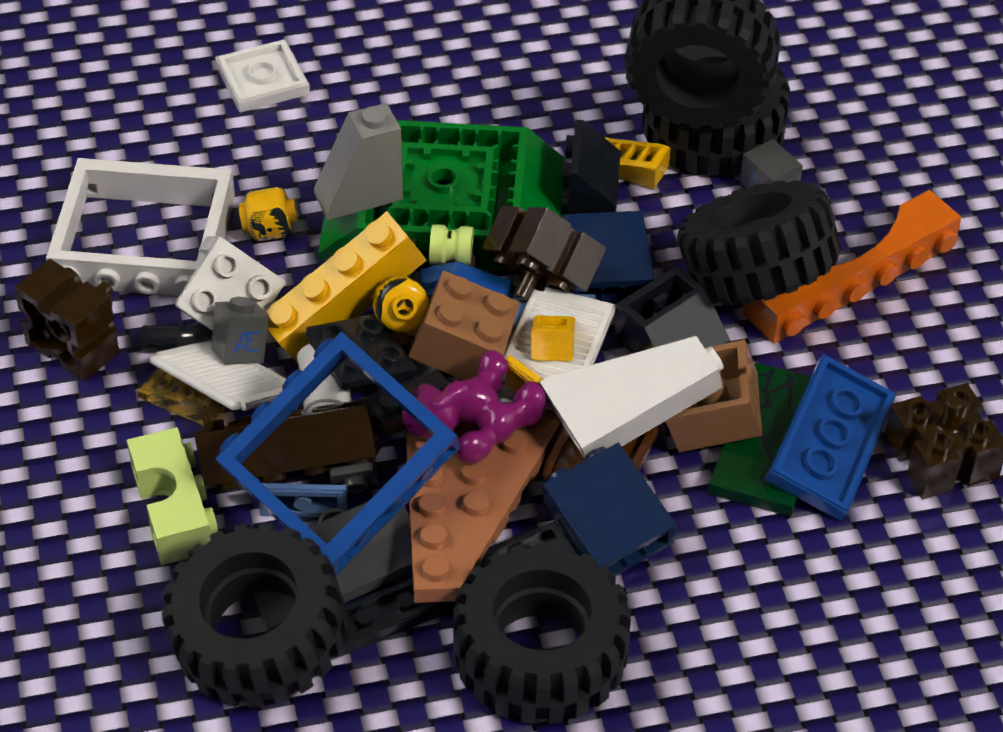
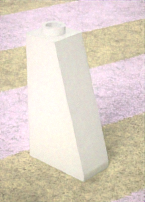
(632, 392)

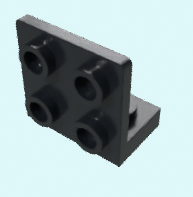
(374, 340)

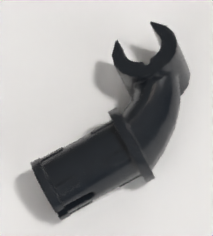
(164, 337)

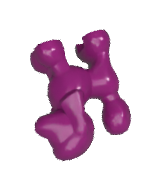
(478, 403)

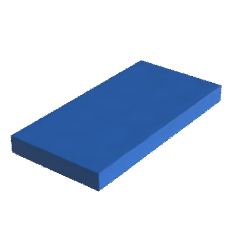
(831, 437)

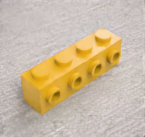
(344, 283)

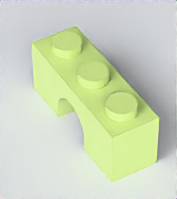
(164, 468)

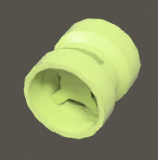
(451, 245)

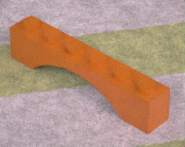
(919, 233)

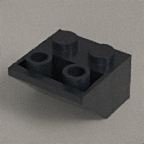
(591, 173)
(667, 312)

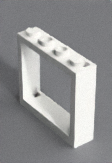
(146, 184)

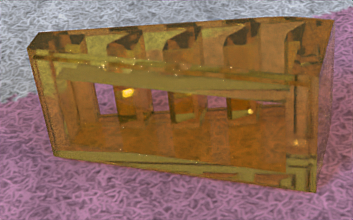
(190, 407)

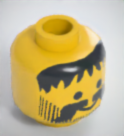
(268, 214)
(389, 294)

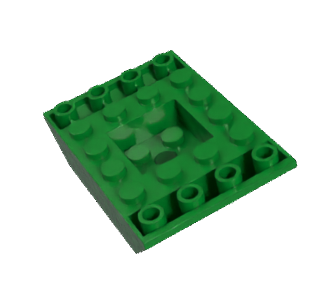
(483, 172)

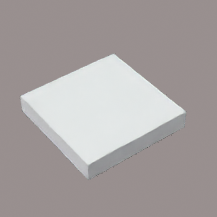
(262, 75)

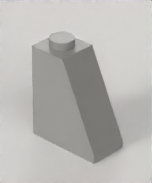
(362, 164)

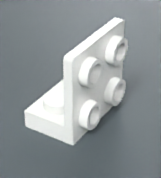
(224, 275)

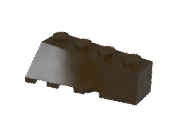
(300, 442)

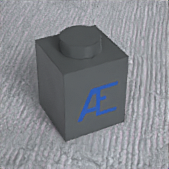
(769, 164)
(239, 331)

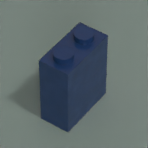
(627, 258)
(609, 510)

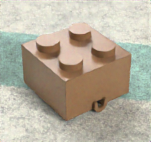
(462, 326)
(726, 414)

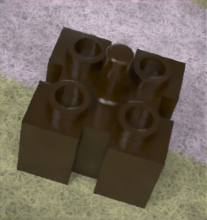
(542, 251)
(68, 318)
(944, 441)

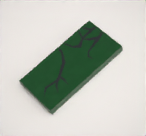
(746, 462)

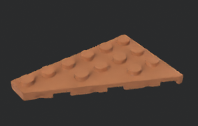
(469, 506)

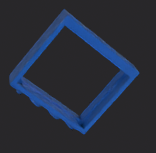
(389, 498)

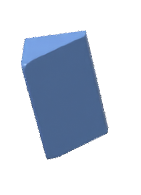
(308, 499)

